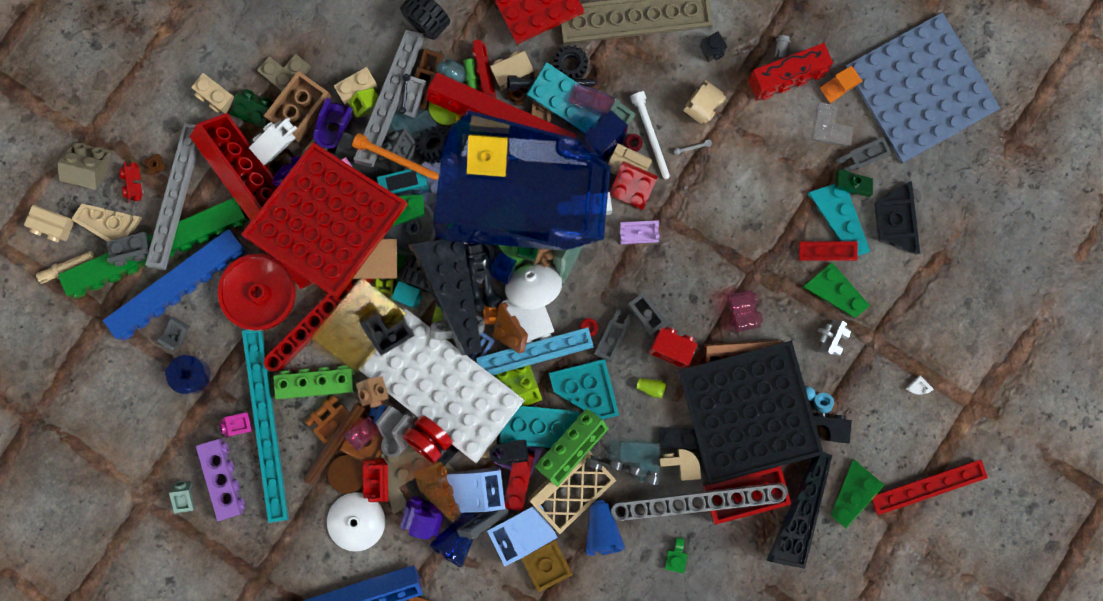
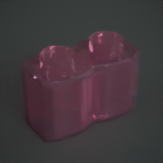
(744, 310)

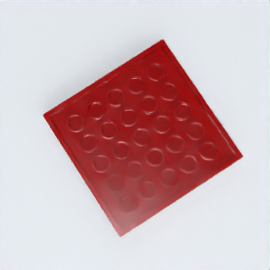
(324, 220)

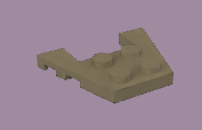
(401, 472)

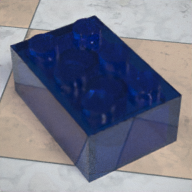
(605, 135)

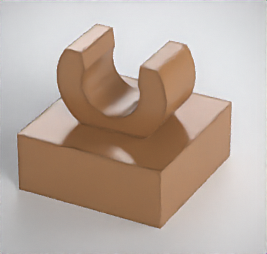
(543, 257)

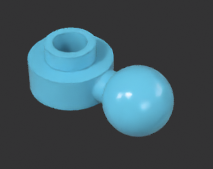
(821, 398)

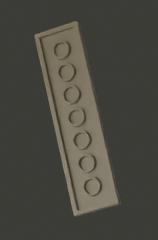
(635, 18)

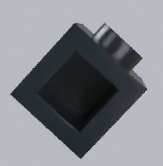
(713, 47)

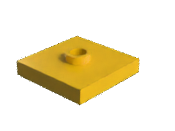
(487, 155)

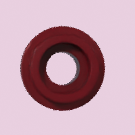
(633, 137)

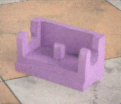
(639, 232)

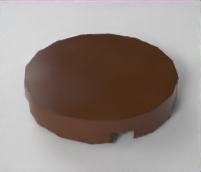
(346, 474)

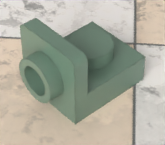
(181, 497)

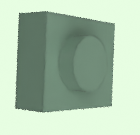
(623, 112)

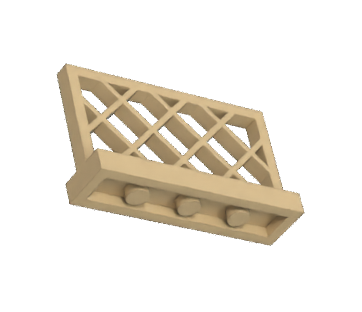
(548, 488)

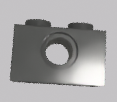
(647, 314)

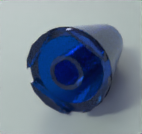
(450, 544)

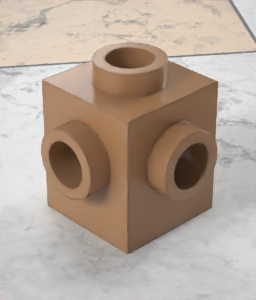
(372, 392)

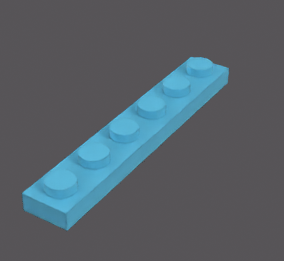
(537, 352)

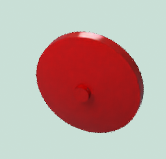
(256, 292)

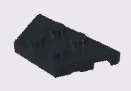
(897, 219)

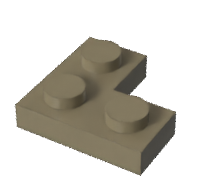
(282, 76)

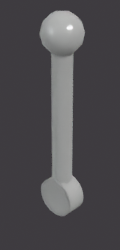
(707, 144)

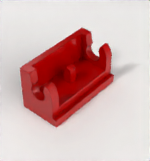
(375, 480)

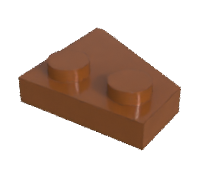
(509, 330)

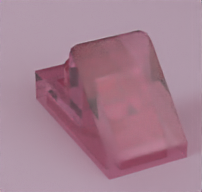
(362, 433)

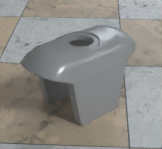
(392, 426)

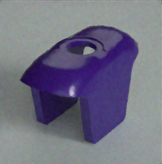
(331, 114)

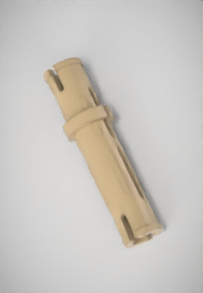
(52, 272)

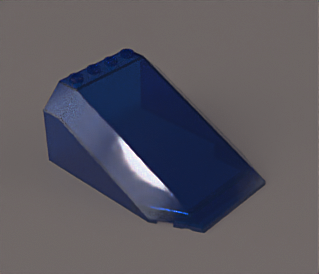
(546, 201)

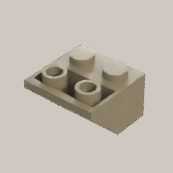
(84, 165)

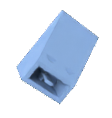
(478, 489)
(521, 535)

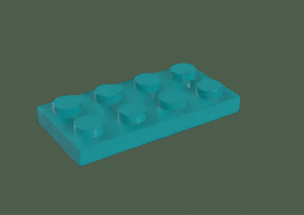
(552, 91)
(537, 426)

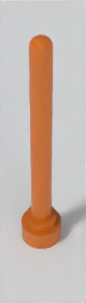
(361, 142)

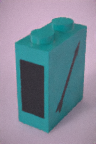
(405, 183)

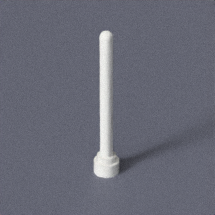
(639, 101)

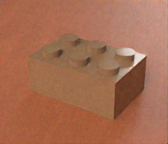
(300, 103)

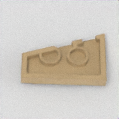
(106, 223)

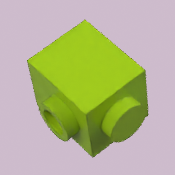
(363, 102)

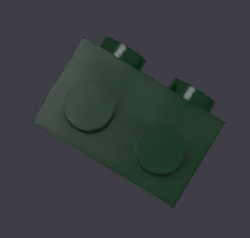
(251, 107)

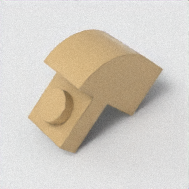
(687, 462)

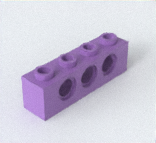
(212, 472)

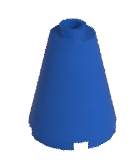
(602, 531)

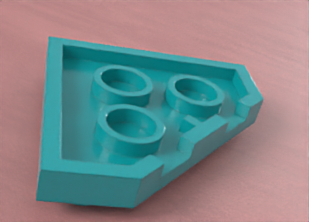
(587, 388)

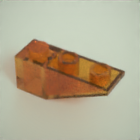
(435, 486)

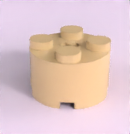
(703, 102)

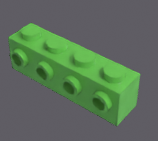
(314, 383)
(571, 447)

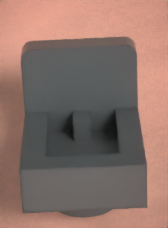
(174, 334)

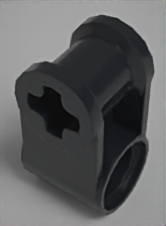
(513, 452)

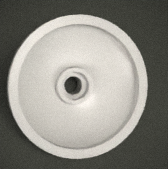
(533, 286)
(369, 519)

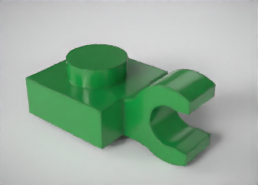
(676, 558)

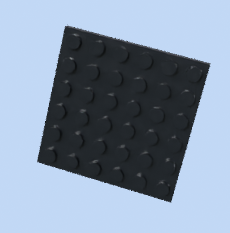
(750, 412)

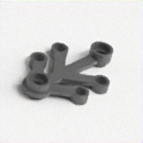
(596, 462)

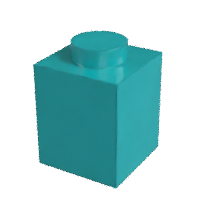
(407, 295)

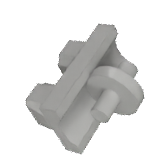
(831, 335)

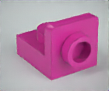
(235, 425)

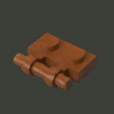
(329, 426)

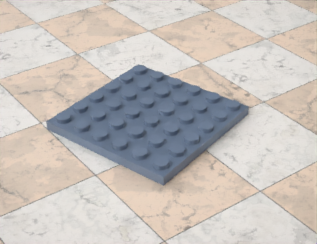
(923, 88)

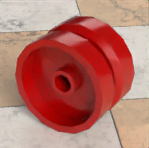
(427, 438)

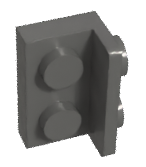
(400, 143)
(128, 248)

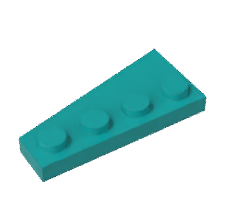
(841, 215)

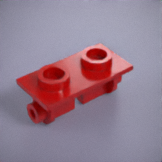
(130, 174)

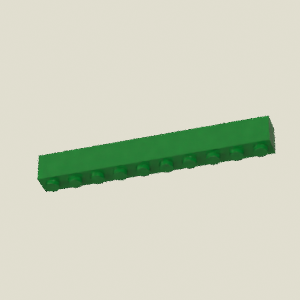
(188, 233)

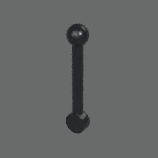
(406, 77)

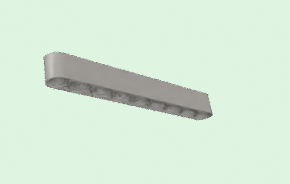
(707, 498)

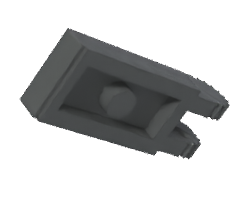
(866, 154)
(612, 337)
(481, 522)

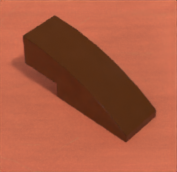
(427, 71)

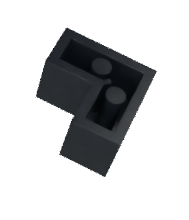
(383, 335)

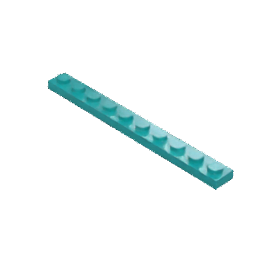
(265, 426)

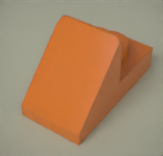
(841, 84)

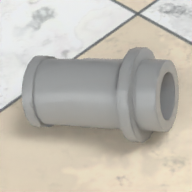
(781, 47)

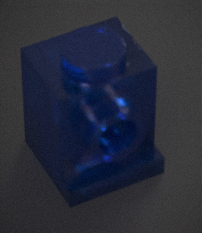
(503, 268)

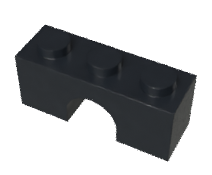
(837, 428)

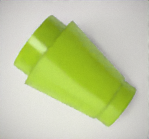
(651, 387)

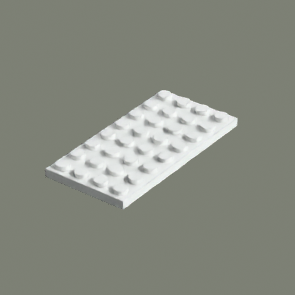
(445, 387)

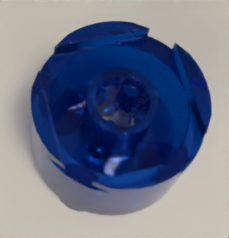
(177, 372)

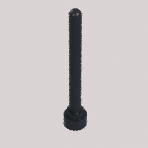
(515, 82)

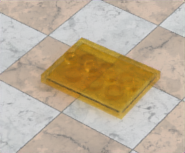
(342, 329)

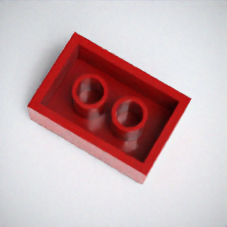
(672, 347)

